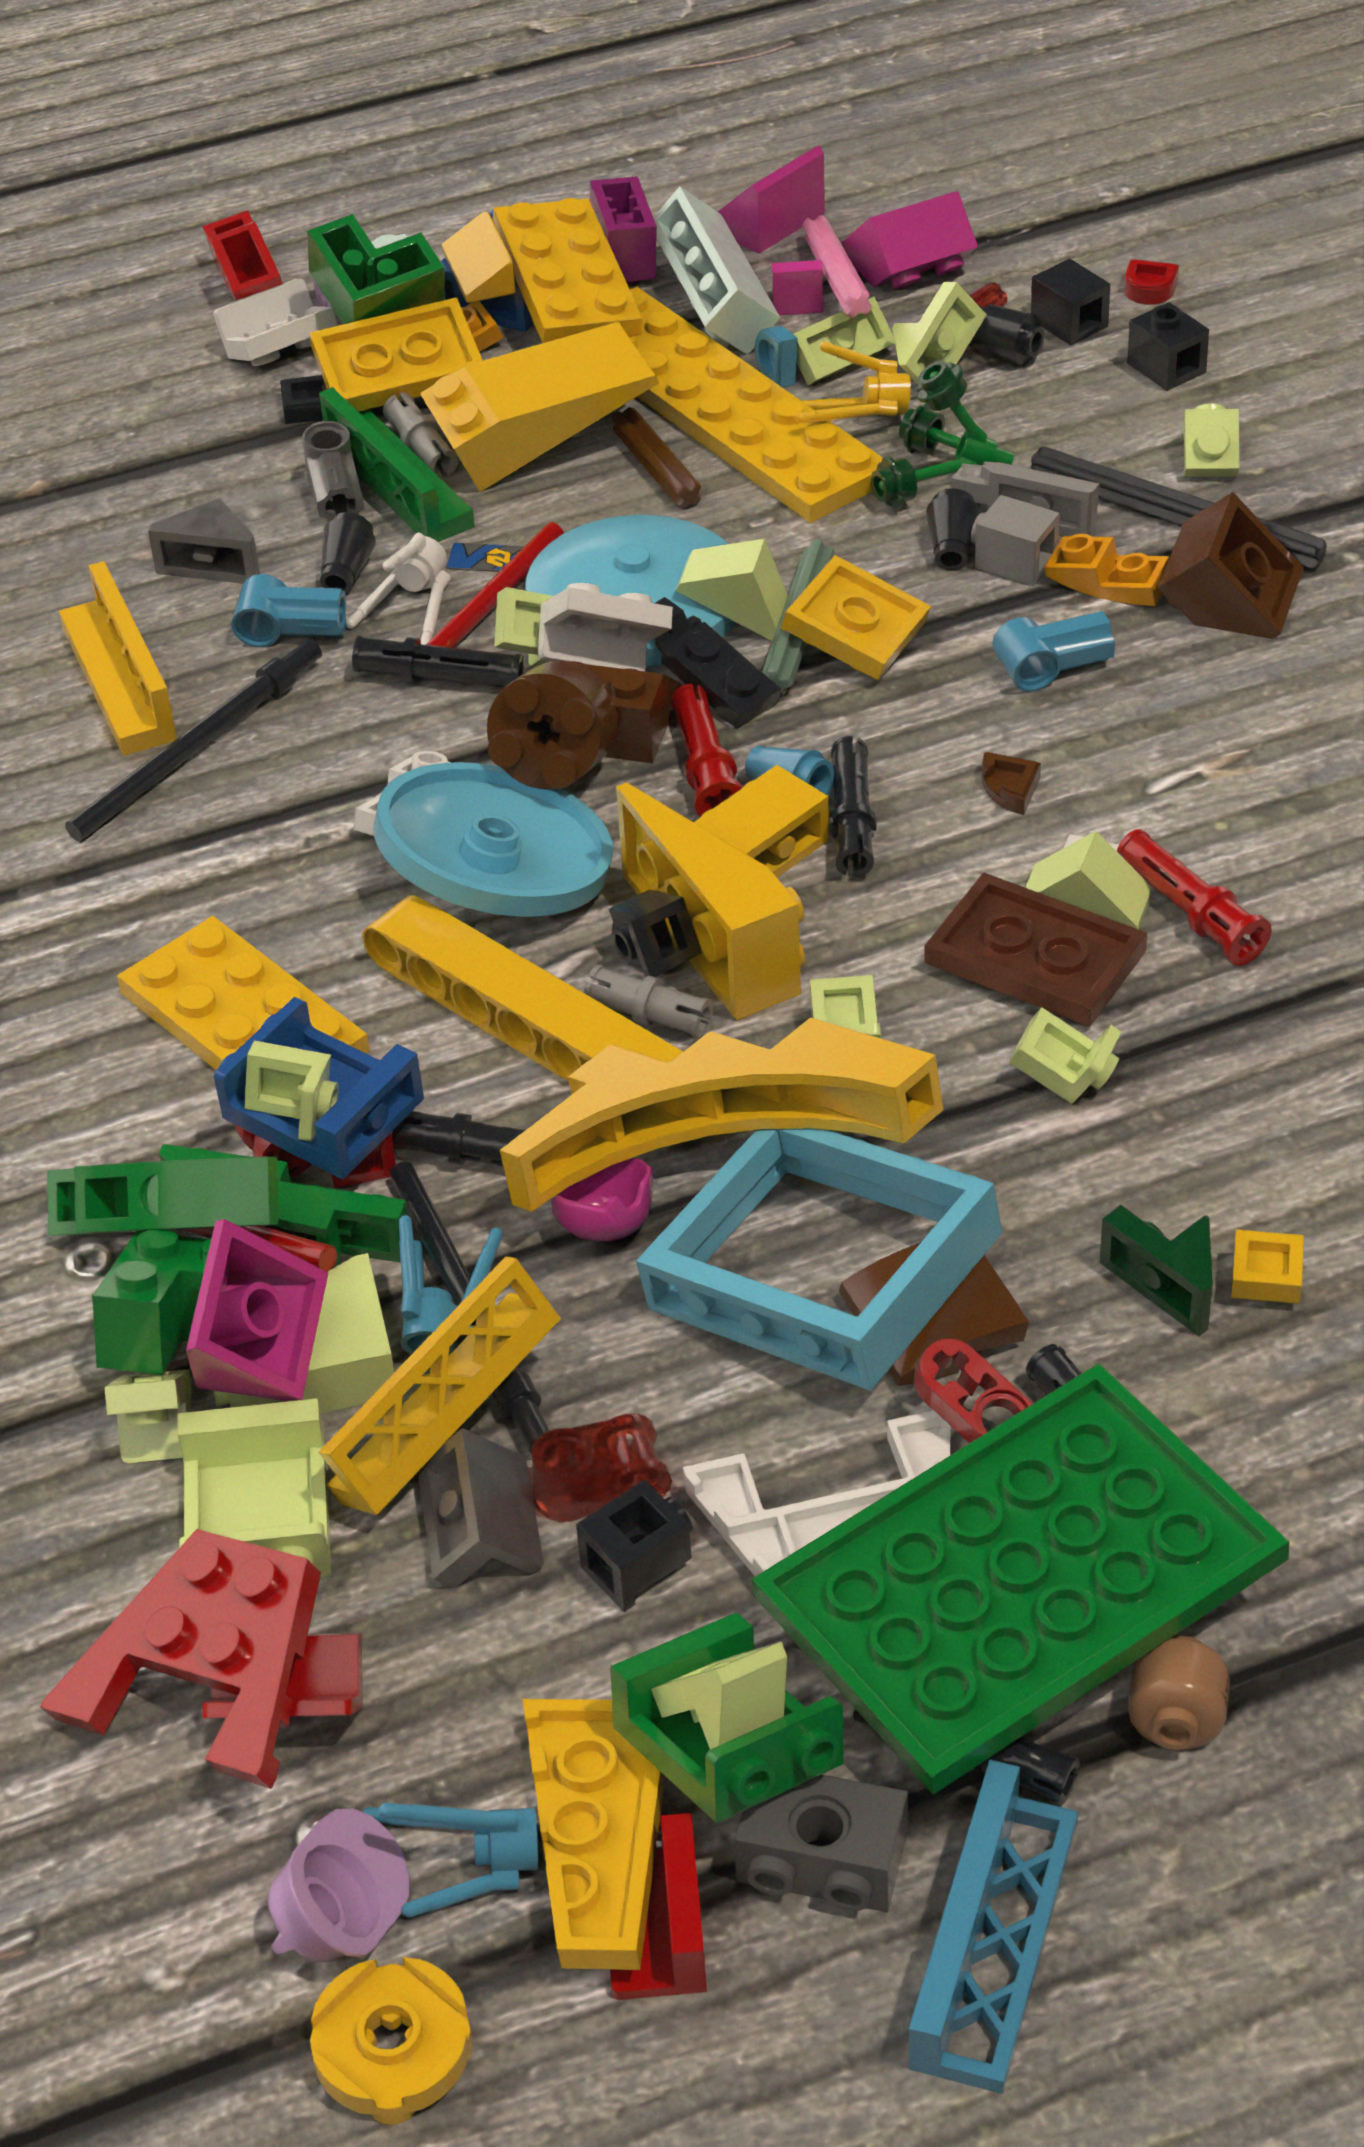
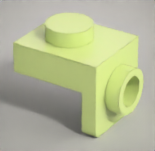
(1211, 441)
(846, 1003)
(1065, 1057)
(290, 1084)

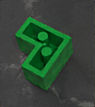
(368, 280)
(148, 1301)

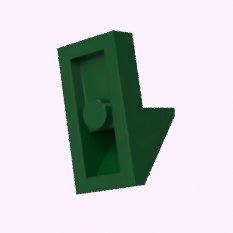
(1165, 1271)

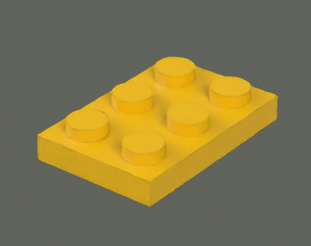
(394, 353)

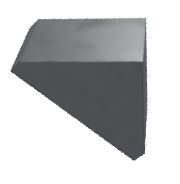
(204, 544)

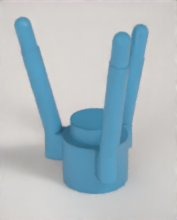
(429, 1306)
(501, 1839)

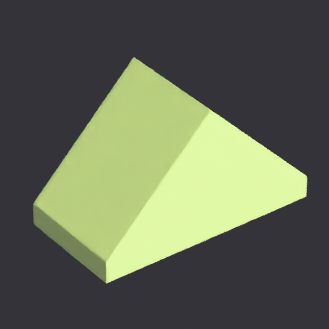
(737, 583)
(1094, 879)

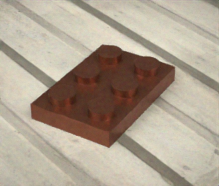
(1036, 948)

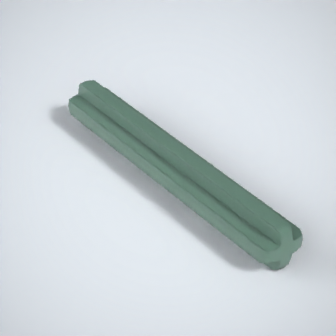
(786, 648)

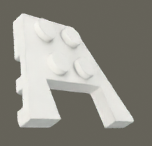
(764, 1537)

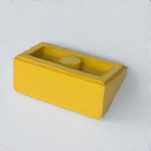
(480, 260)

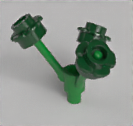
(922, 430)

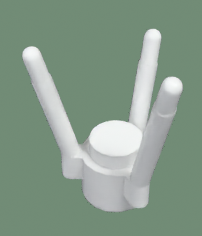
(415, 569)

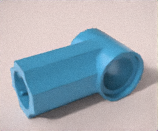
(273, 610)
(1038, 653)

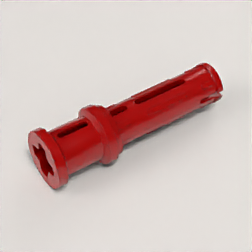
(709, 767)
(1209, 910)

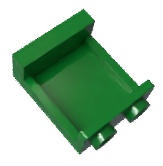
(743, 1769)

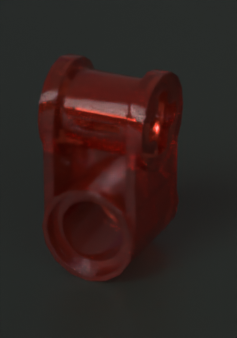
(593, 1464)

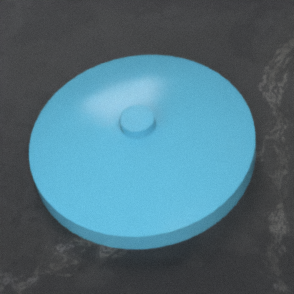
(628, 557)
(492, 840)

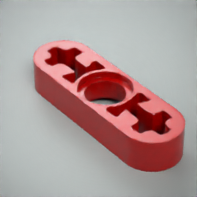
(975, 1372)

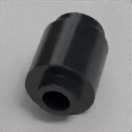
(1008, 335)

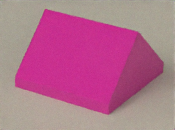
(778, 203)
(254, 1317)

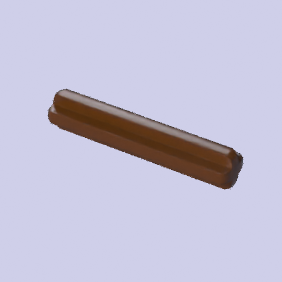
(656, 457)

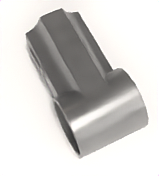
(331, 469)

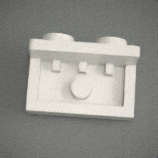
(269, 321)
(600, 627)

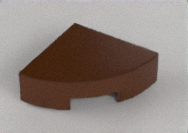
(1010, 780)

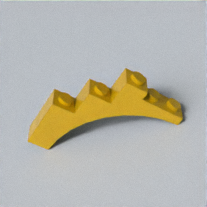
(722, 1086)

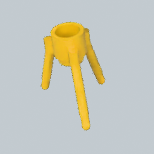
(882, 394)

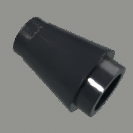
(950, 526)
(345, 549)

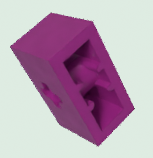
(627, 225)

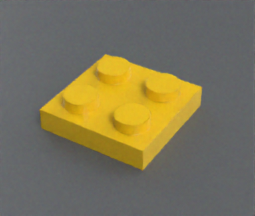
(855, 617)

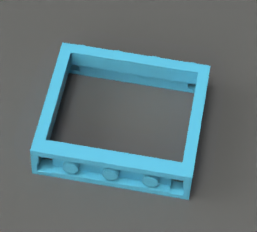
(793, 1327)

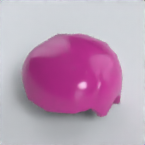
(607, 1203)

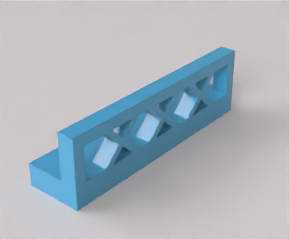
(963, 1920)

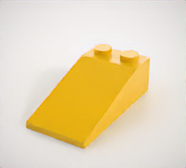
(535, 398)
(734, 903)

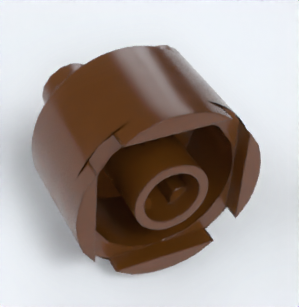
(523, 739)

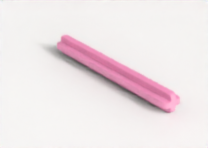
(837, 267)

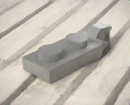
(1069, 496)

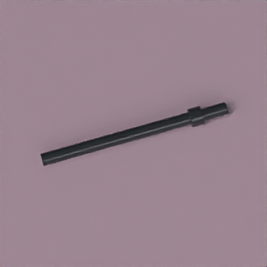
(270, 680)
(517, 1393)

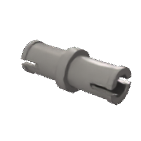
(420, 434)
(649, 1001)

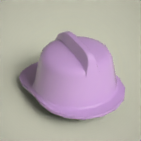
(339, 1888)

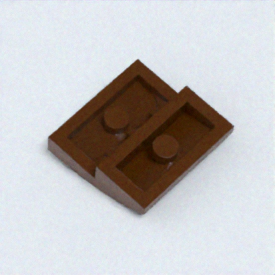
(975, 1313)

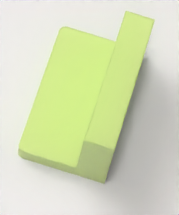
(863, 334)

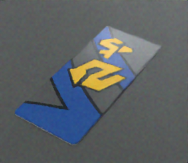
(481, 556)

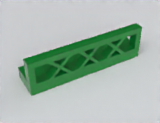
(398, 473)

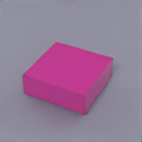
(797, 287)

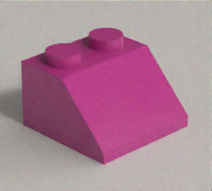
(912, 241)

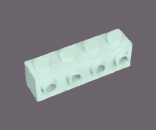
(713, 271)

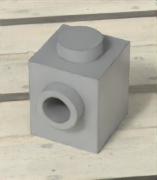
(1015, 539)

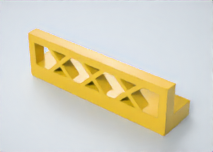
(119, 667)
(447, 1395)

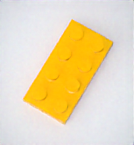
(565, 268)
(220, 990)

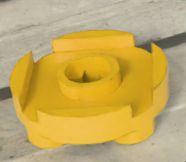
(400, 2079)

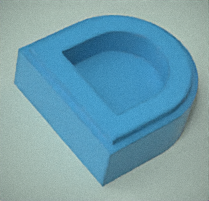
(777, 354)

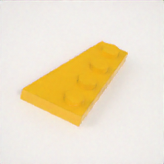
(596, 1828)

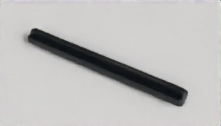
(1164, 501)

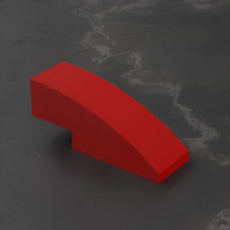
(241, 255)

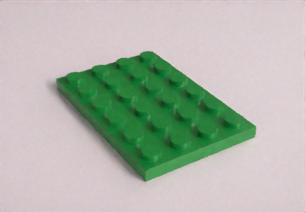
(1018, 1575)

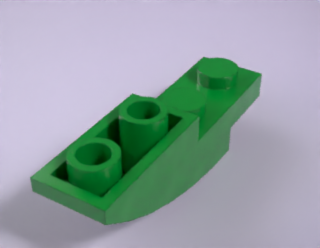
(162, 1195)
(334, 1217)

